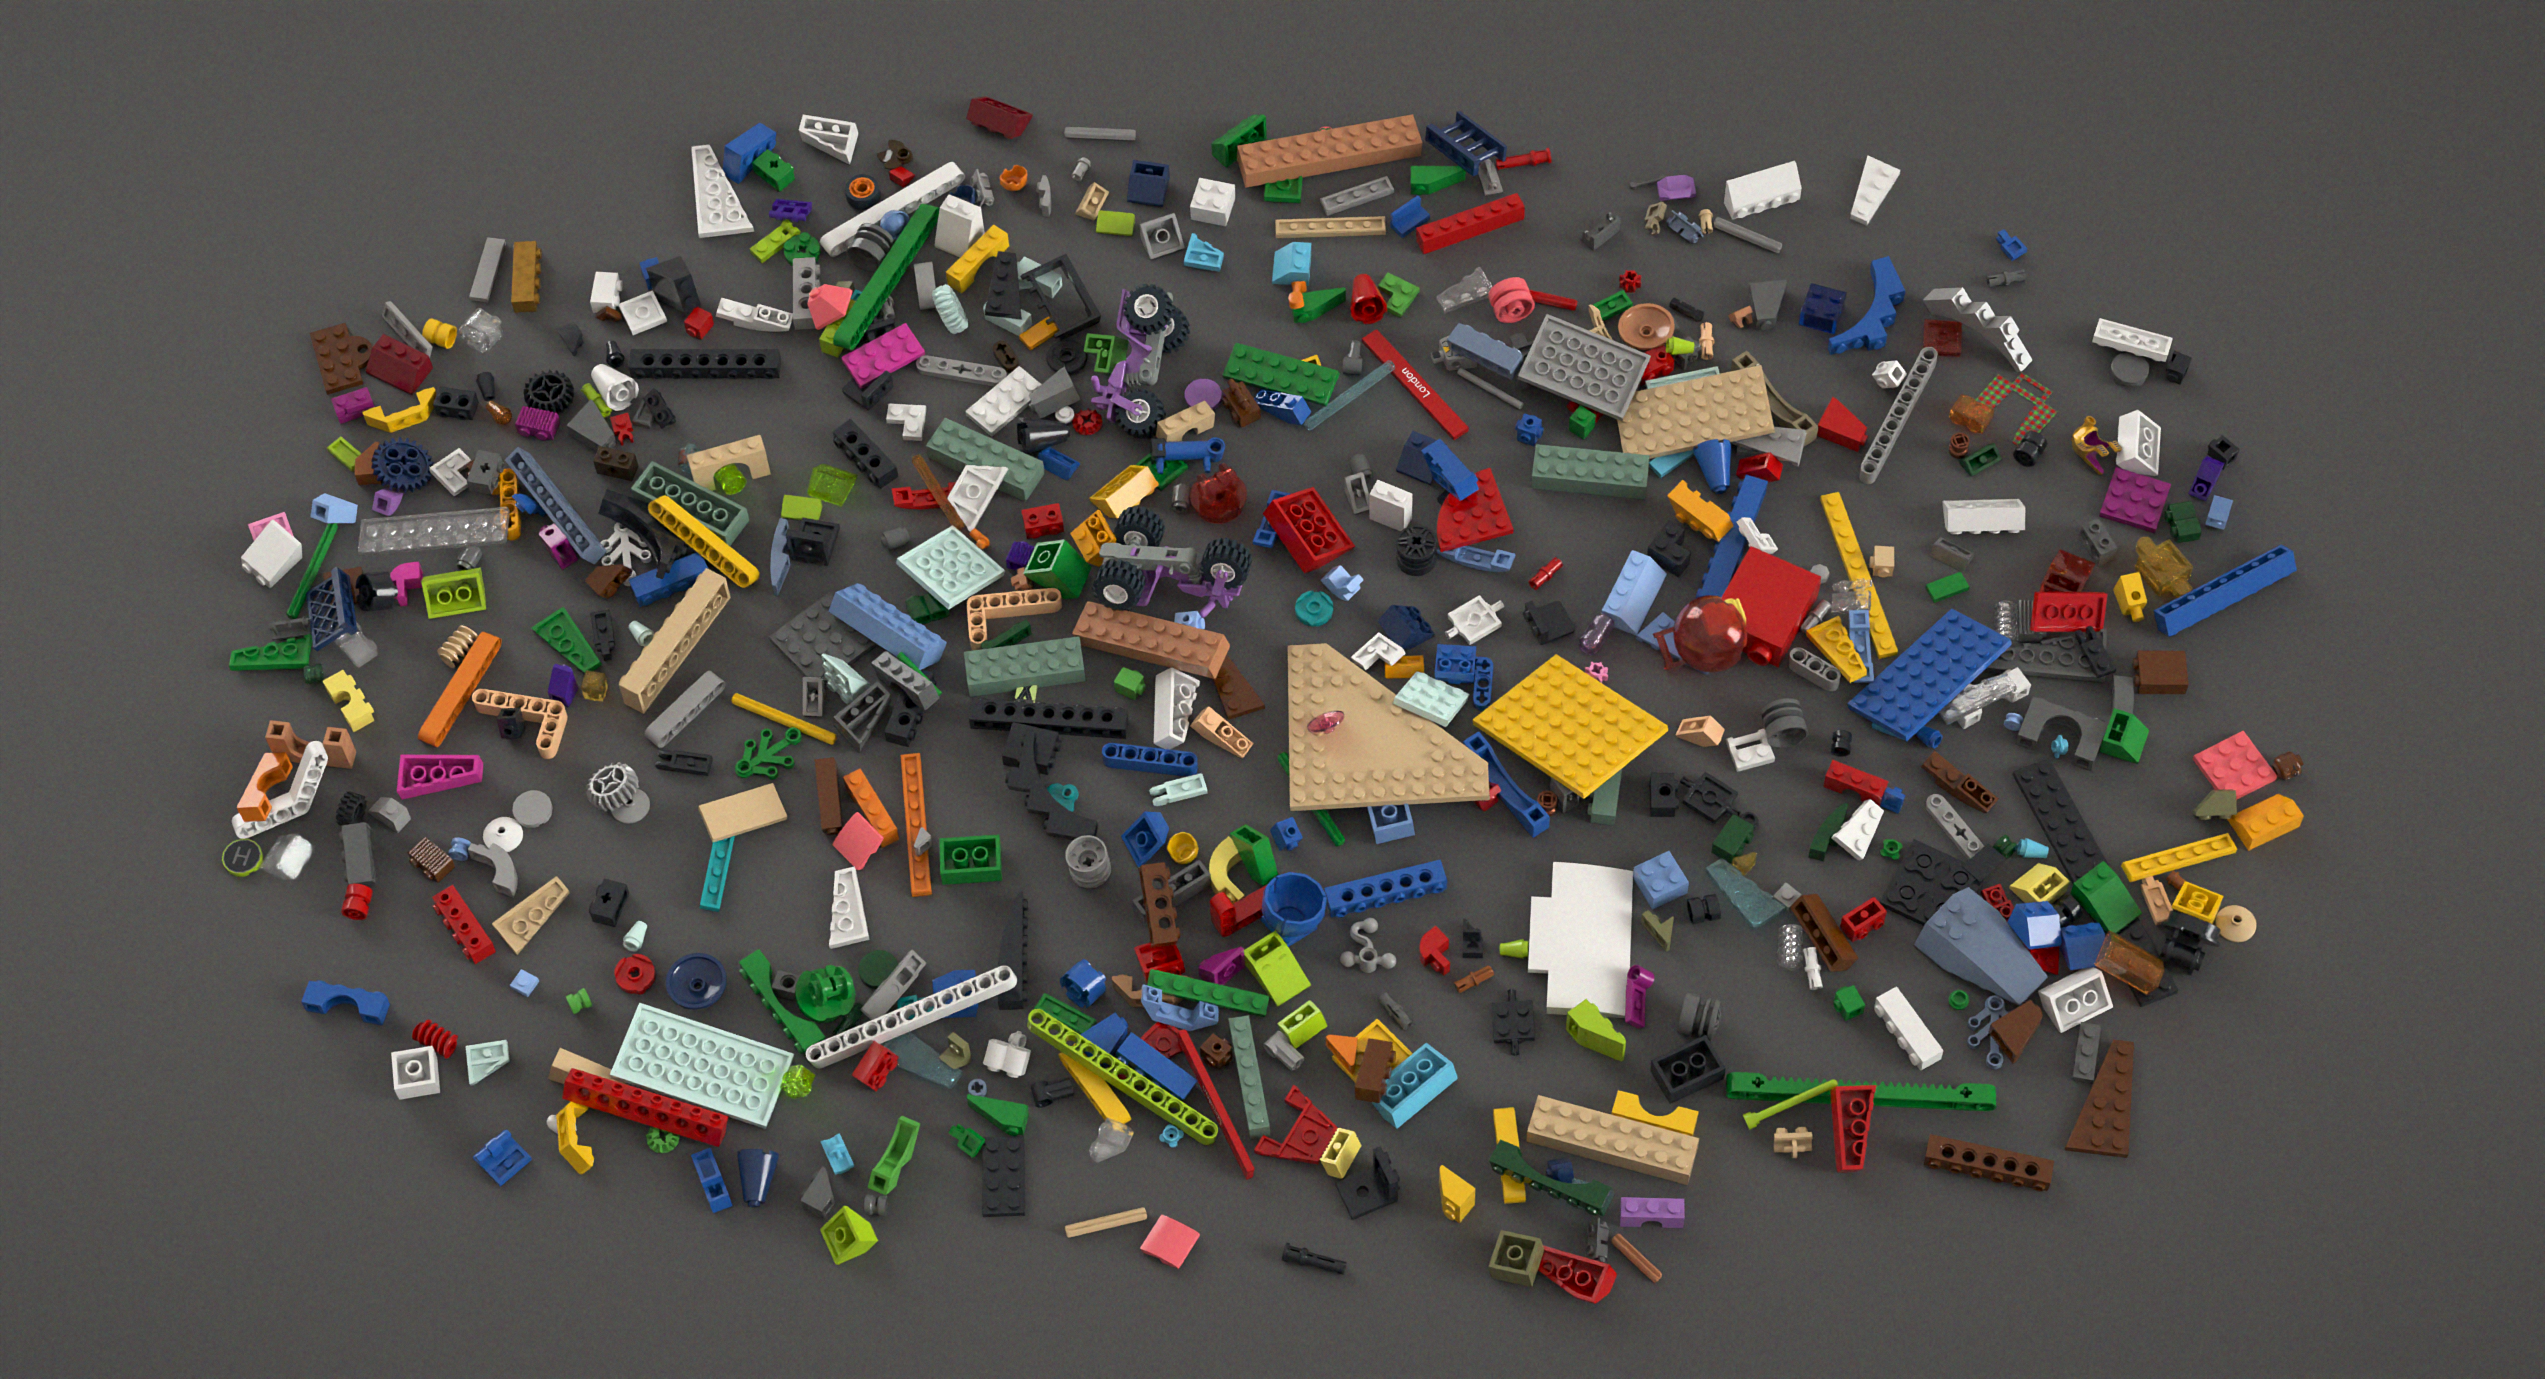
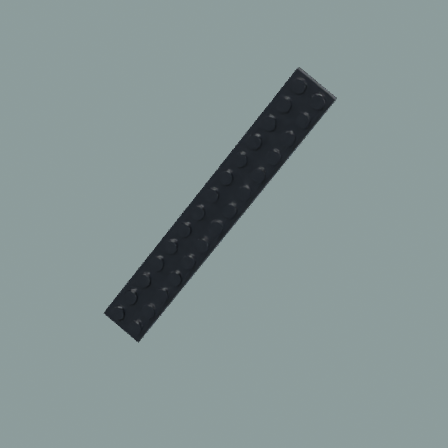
(2078, 850)

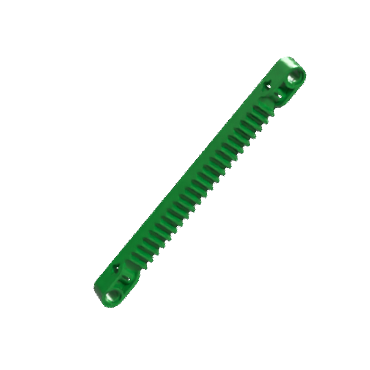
(1978, 1096)

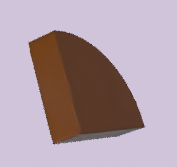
(608, 313)

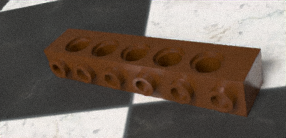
(1997, 1157)

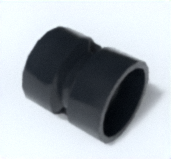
(2030, 448)
(1703, 909)
(2068, 910)

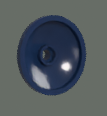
(694, 971)

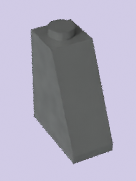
(1766, 302)
(1053, 394)
(591, 428)

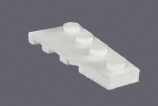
(1873, 187)
(848, 914)

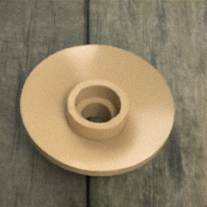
(2232, 930)

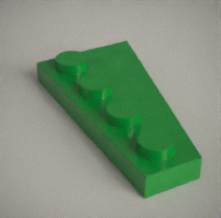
(567, 639)
(284, 655)

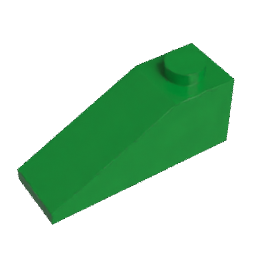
(1431, 179)
(1318, 303)
(1005, 1115)

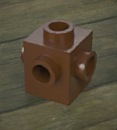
(1216, 1052)

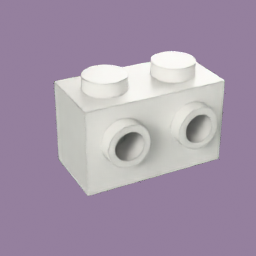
(605, 291)

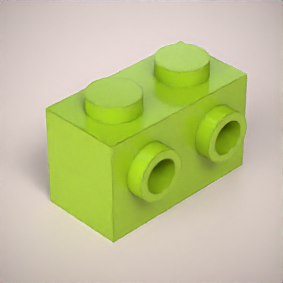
(1302, 1024)

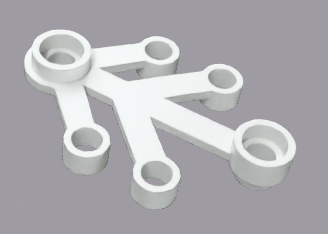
(625, 549)

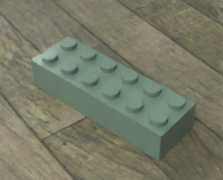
(960, 446)
(1590, 471)
(714, 511)
(1024, 665)

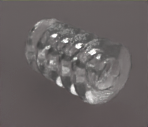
(2006, 620)
(1789, 947)

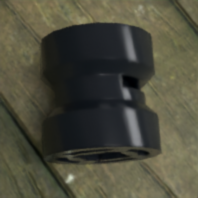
(1841, 743)

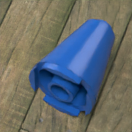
(1715, 463)

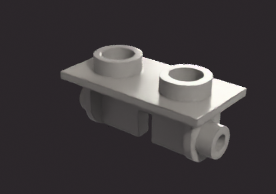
(1489, 178)
(980, 184)

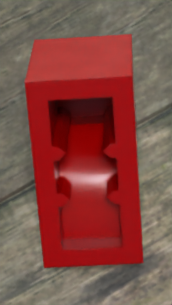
(1761, 466)

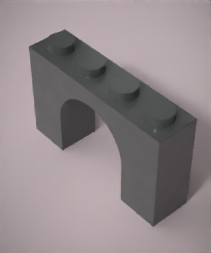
(2044, 714)

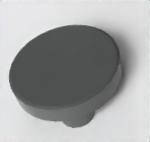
(2129, 369)

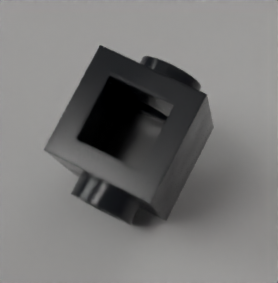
(510, 723)

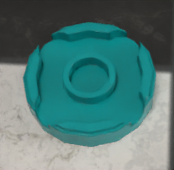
(1314, 608)

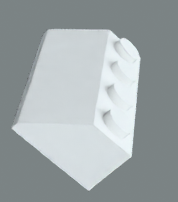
(1762, 190)
(1984, 516)

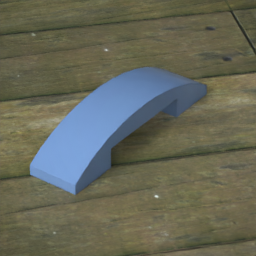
(1480, 559)
(1859, 634)

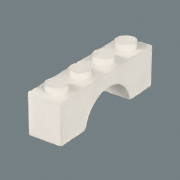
(2023, 688)

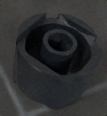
(375, 591)

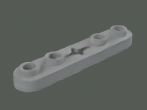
(950, 370)
(1947, 820)

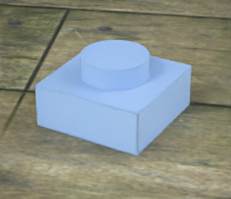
(524, 983)

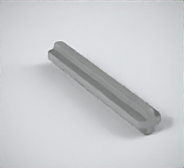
(1100, 133)
(1747, 235)

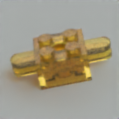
(2172, 564)

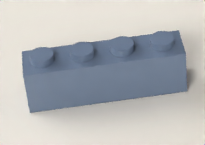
(1485, 350)

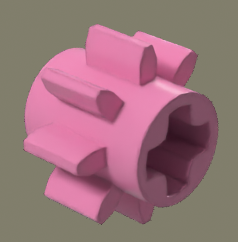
(1597, 671)

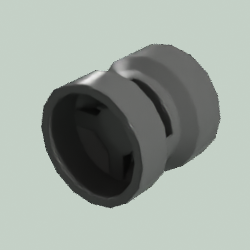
(876, 1205)

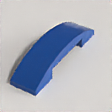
(1265, 535)

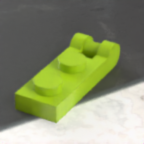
(774, 241)

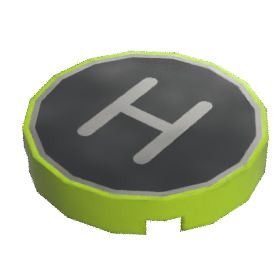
(242, 857)

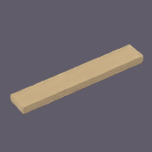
(1330, 227)

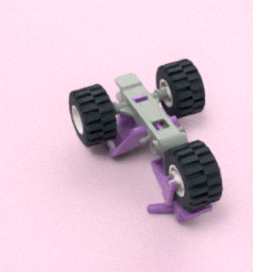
(1151, 329)
(1137, 563)

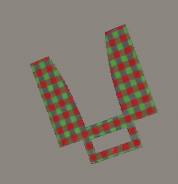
(2036, 418)

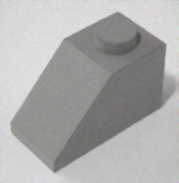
(390, 813)

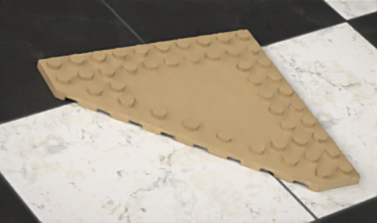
(1377, 750)

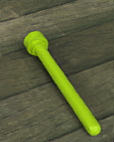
(1753, 1119)

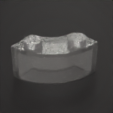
(357, 647)

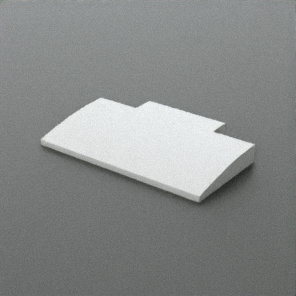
(1583, 937)

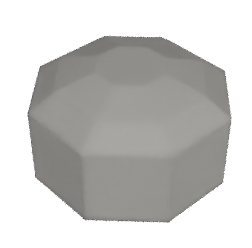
(1822, 571)

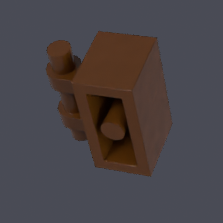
(1240, 403)

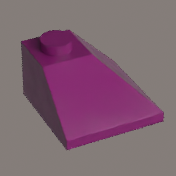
(1222, 966)

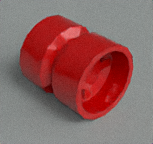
(357, 901)

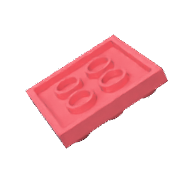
(2235, 765)

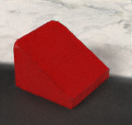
(901, 176)

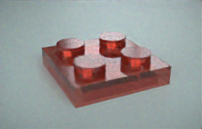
(1943, 336)

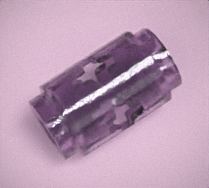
(1592, 640)

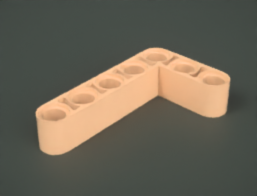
(1005, 609)
(530, 705)

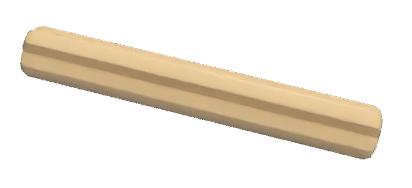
(1106, 1222)

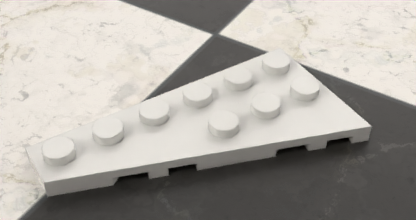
(716, 201)

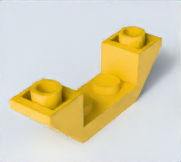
(400, 420)
(577, 1155)

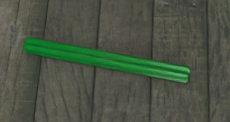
(312, 570)
(1321, 814)

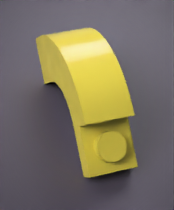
(1221, 861)

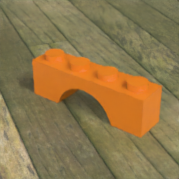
(270, 771)
(871, 806)

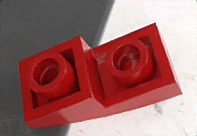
(1996, 897)

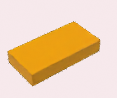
(1038, 334)

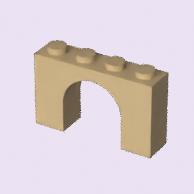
(745, 451)

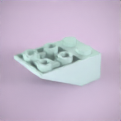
(843, 679)

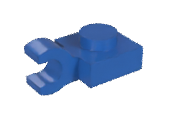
(2011, 246)

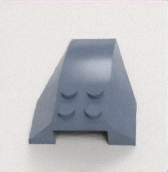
(1980, 947)

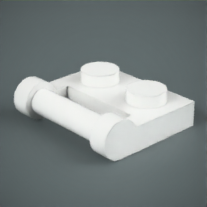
(1753, 755)

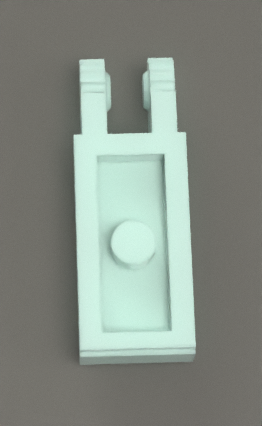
(1179, 789)

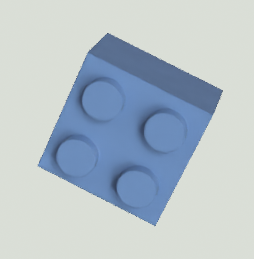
(1390, 822)
(1660, 880)

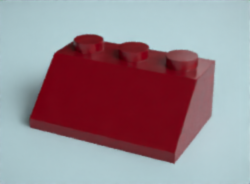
(998, 116)
(398, 364)

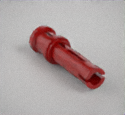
(1526, 159)

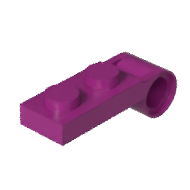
(1637, 982)

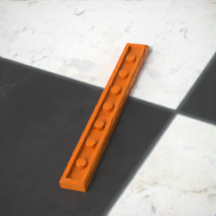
(915, 819)

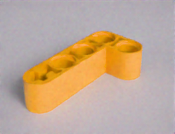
(505, 489)

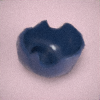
(965, 193)

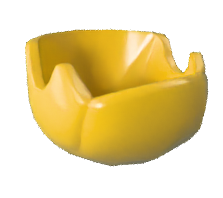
(1182, 848)

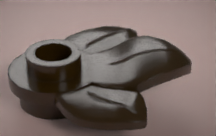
(895, 155)

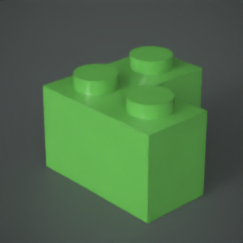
(1108, 350)

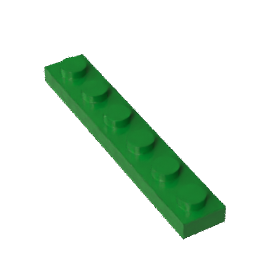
(1209, 992)

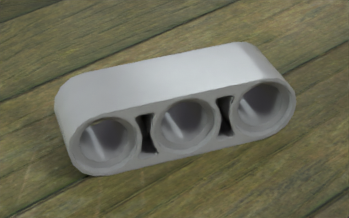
(925, 284)
(1818, 676)

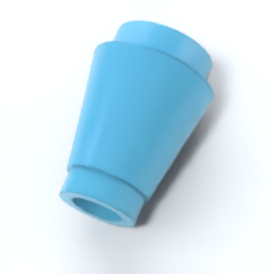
(2031, 849)

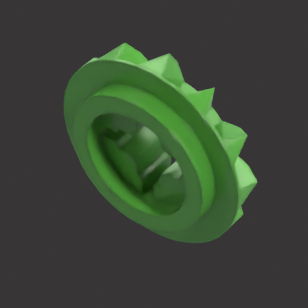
(658, 1145)

